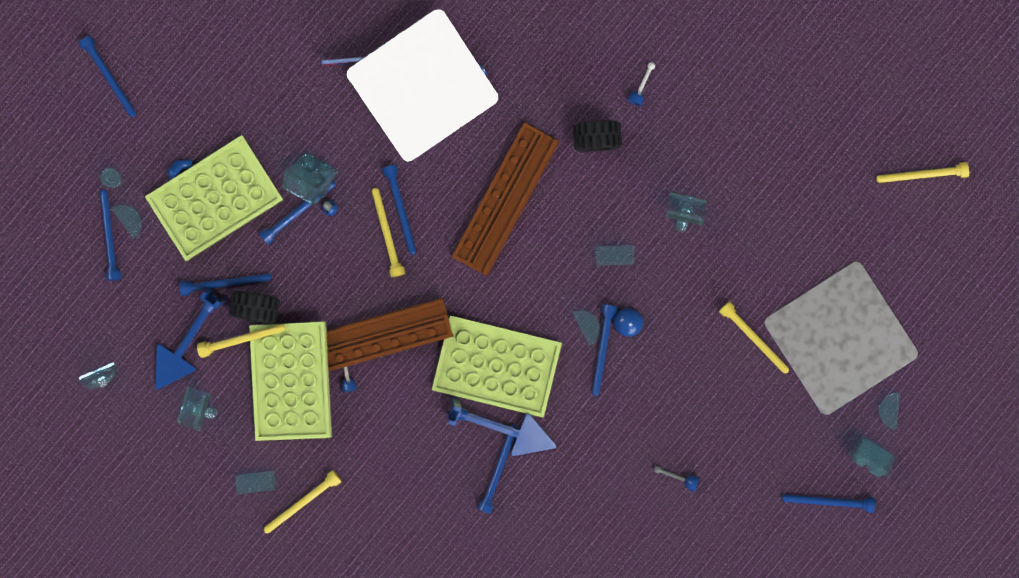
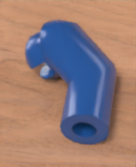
(177, 166)

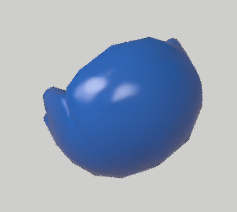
(628, 322)

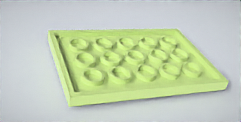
(214, 198)
(497, 366)
(291, 382)

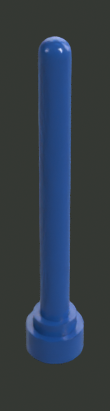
(88, 45)
(391, 174)
(269, 234)
(113, 272)
(188, 287)
(608, 313)
(486, 504)
(866, 504)

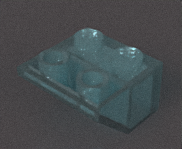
(309, 178)
(872, 456)

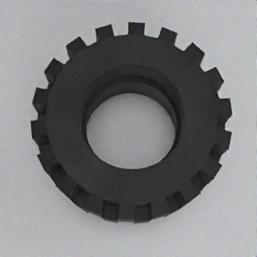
(597, 136)
(254, 307)

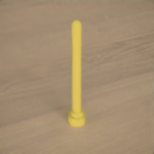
(959, 170)
(396, 268)
(729, 311)
(205, 349)
(331, 480)

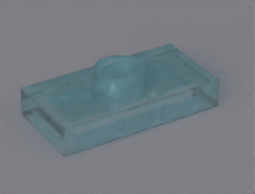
(615, 255)
(255, 482)

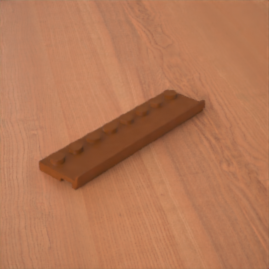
(505, 199)
(387, 334)

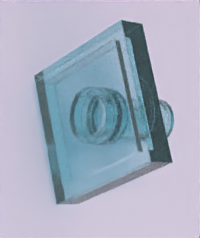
(685, 210)
(195, 409)

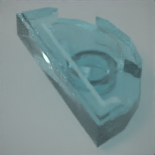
(129, 218)
(588, 324)
(99, 377)
(889, 410)

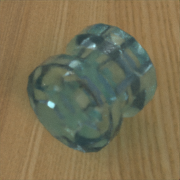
(108, 176)

